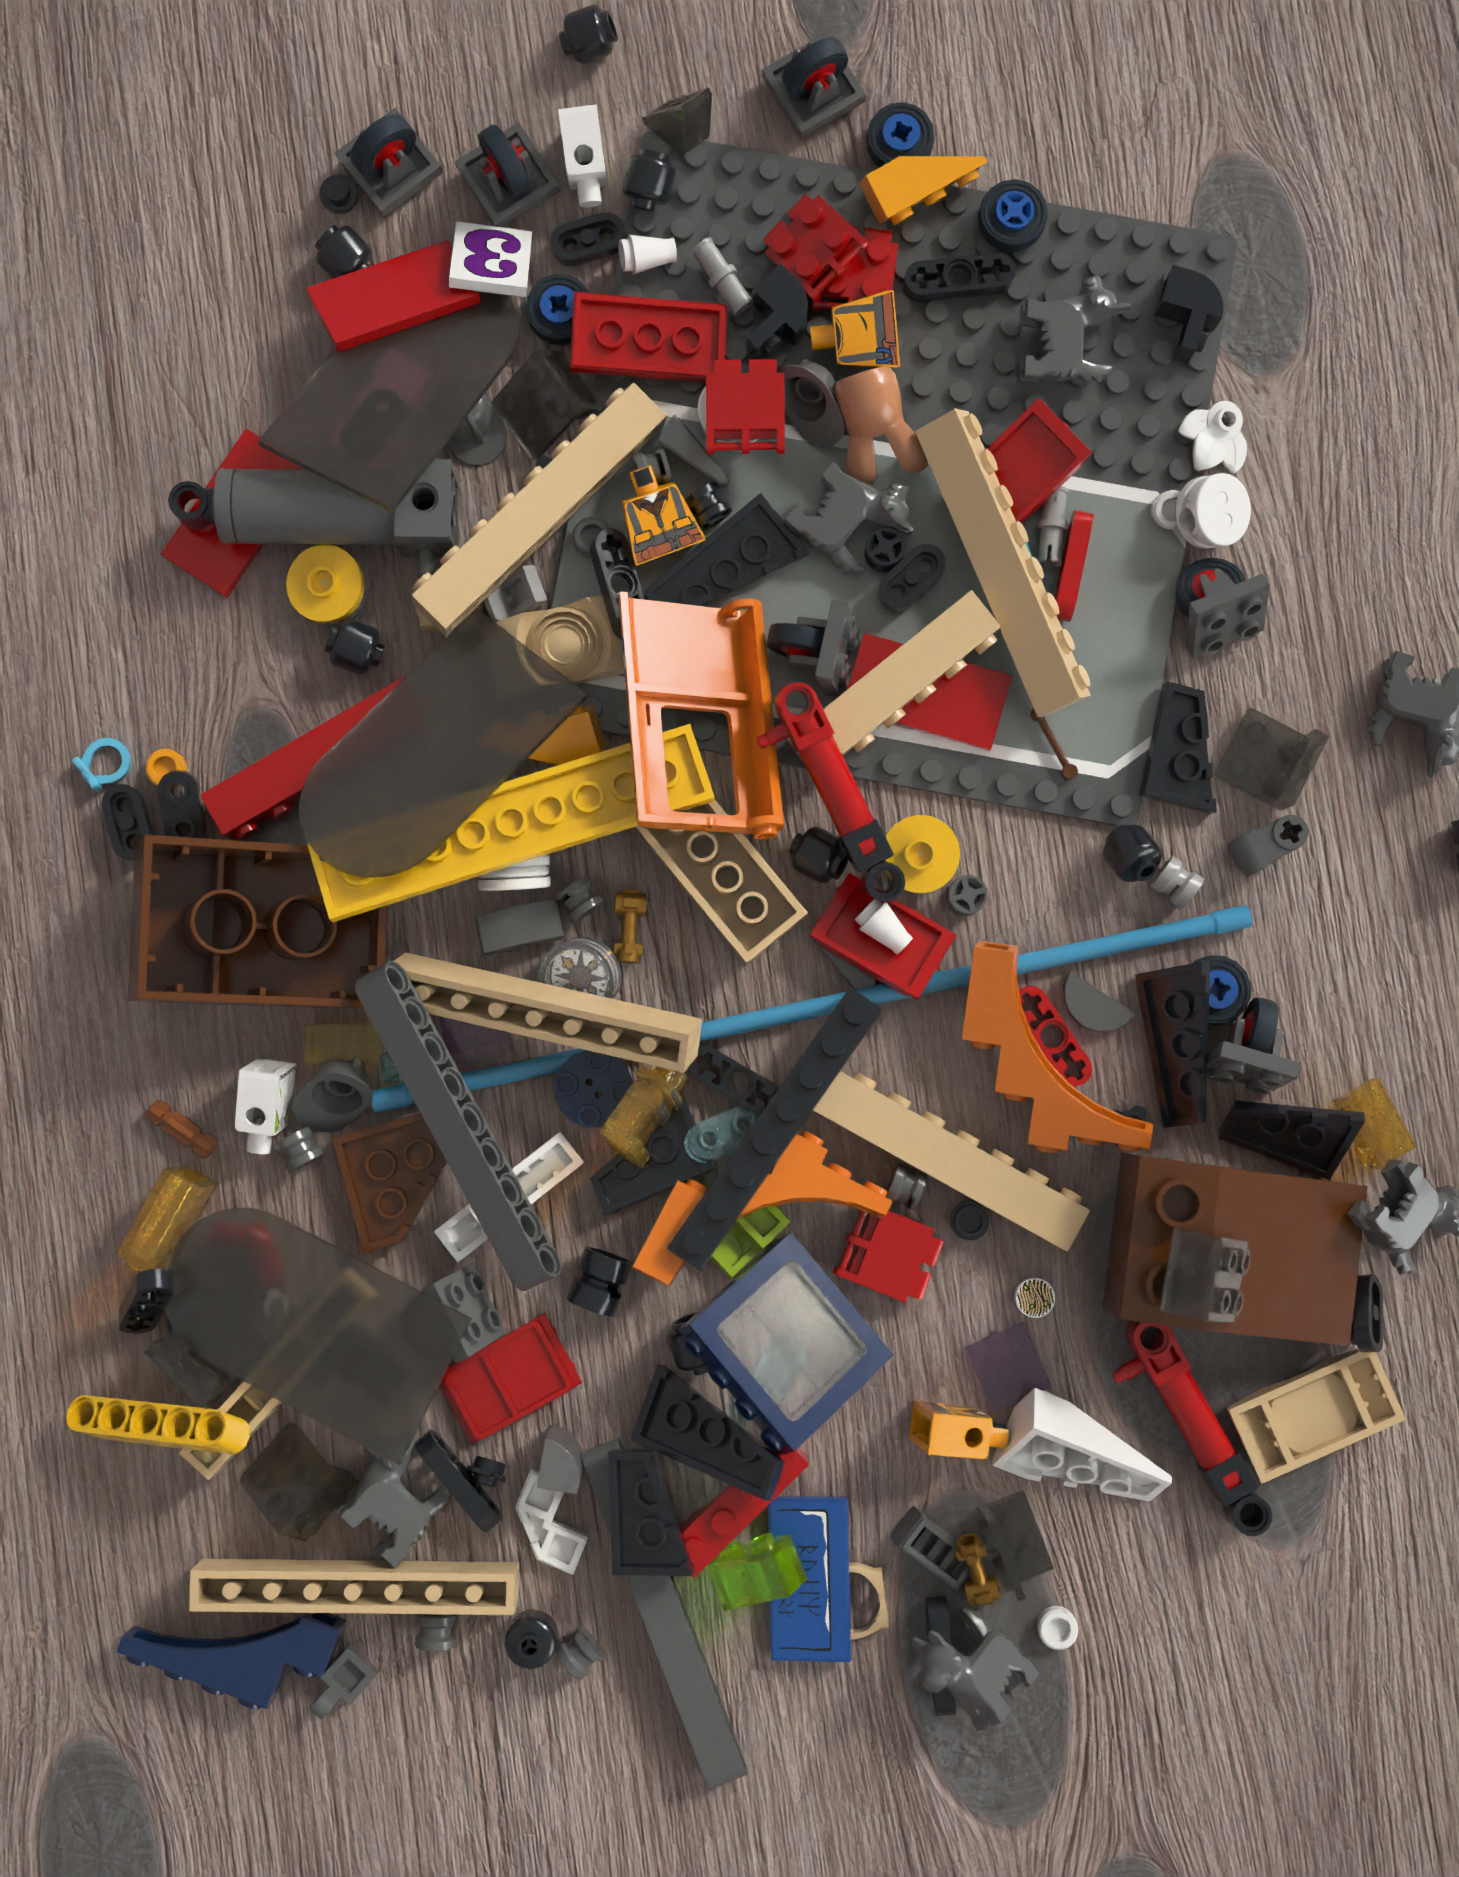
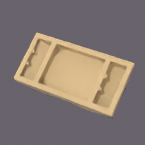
(571, 639)
(1315, 1413)

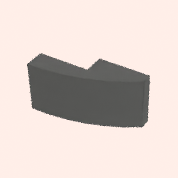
(519, 926)

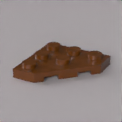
(388, 1177)

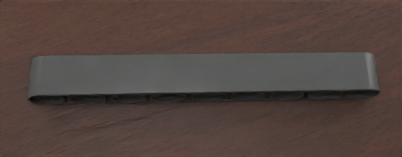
(458, 1126)
(677, 1651)

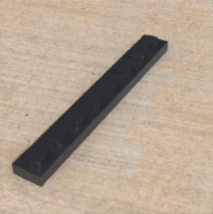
(774, 1130)

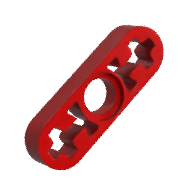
(1072, 563)
(1075, 1055)

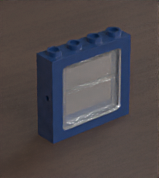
(785, 1344)

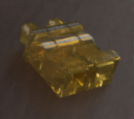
(641, 1111)

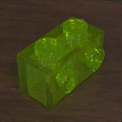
(756, 1571)

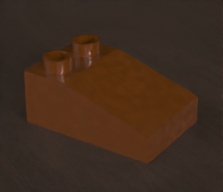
(242, 928)
(1294, 1227)

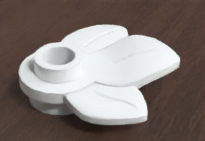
(1213, 439)

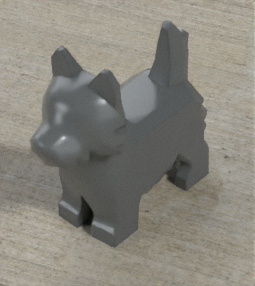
(1061, 333)
(844, 510)
(1421, 703)
(1405, 1212)
(391, 1506)
(978, 1675)

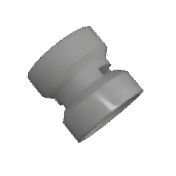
(1176, 882)

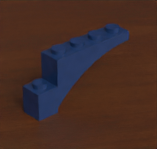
(241, 1665)

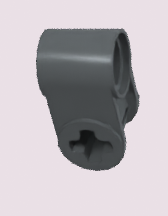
(1264, 845)

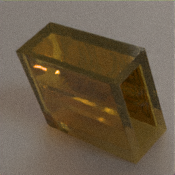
(165, 1216)

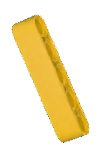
(158, 1424)

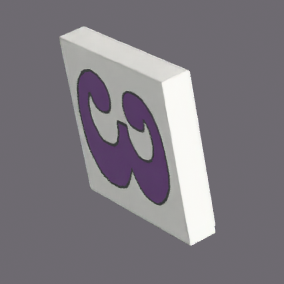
(490, 259)

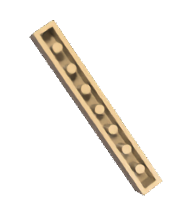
(538, 509)
(1003, 562)
(554, 1013)
(954, 1159)
(354, 1587)

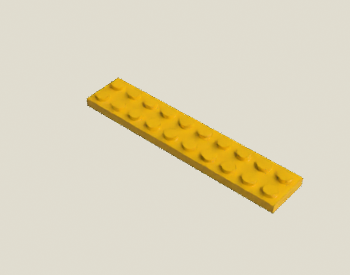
(528, 821)

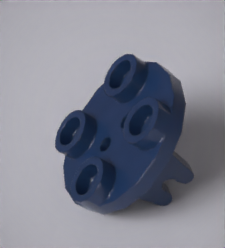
(578, 1099)

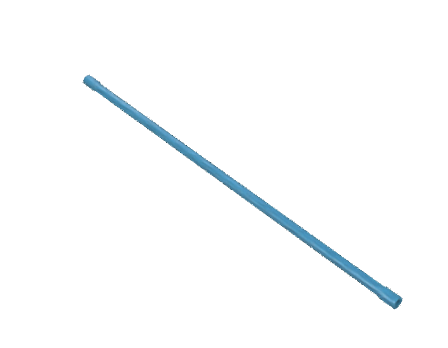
(1215, 922)

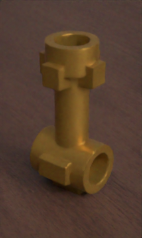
(629, 905)
(981, 1588)

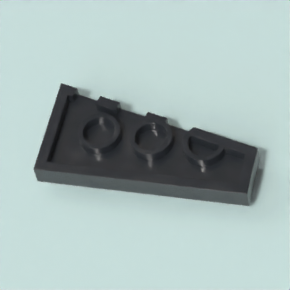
(732, 556)
(1176, 1029)
(700, 1435)

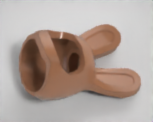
(874, 408)

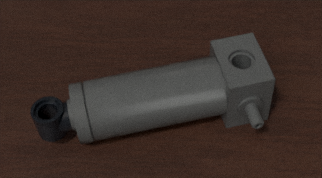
(310, 510)

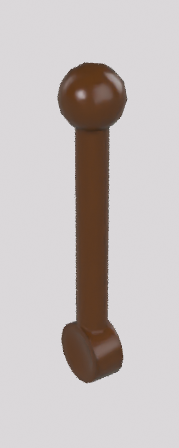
(1068, 771)

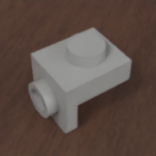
(516, 595)

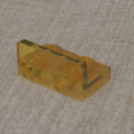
(1383, 1132)

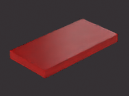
(389, 297)
(646, 337)
(201, 550)
(961, 707)

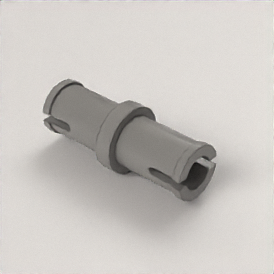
(722, 276)
(1052, 529)

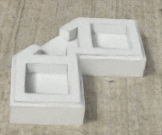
(549, 1539)

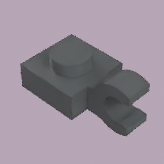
(345, 1680)

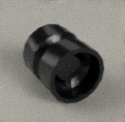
(599, 1281)

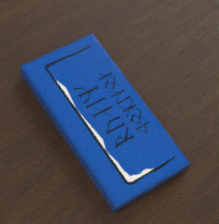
(817, 1616)

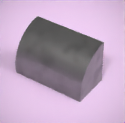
(561, 1462)

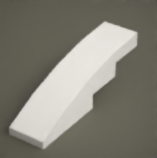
(536, 1176)

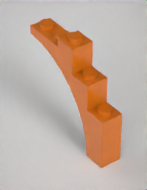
(1059, 1109)
(795, 1178)

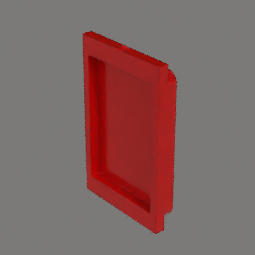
(1036, 458)
(903, 972)
(509, 1379)

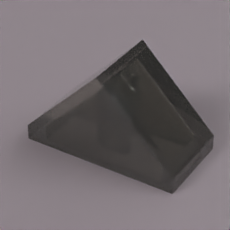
(682, 120)

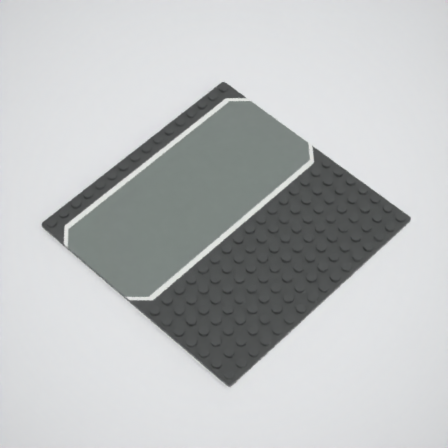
(950, 358)

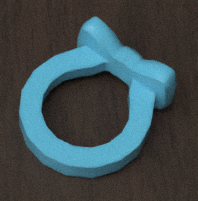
(97, 781)

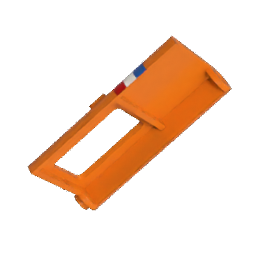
(708, 664)

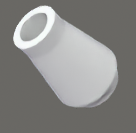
(645, 253)
(882, 925)

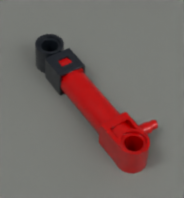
(857, 829)
(1217, 1459)

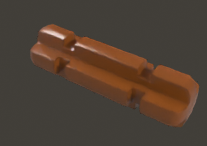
(181, 1129)

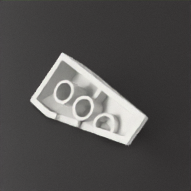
(1063, 1442)

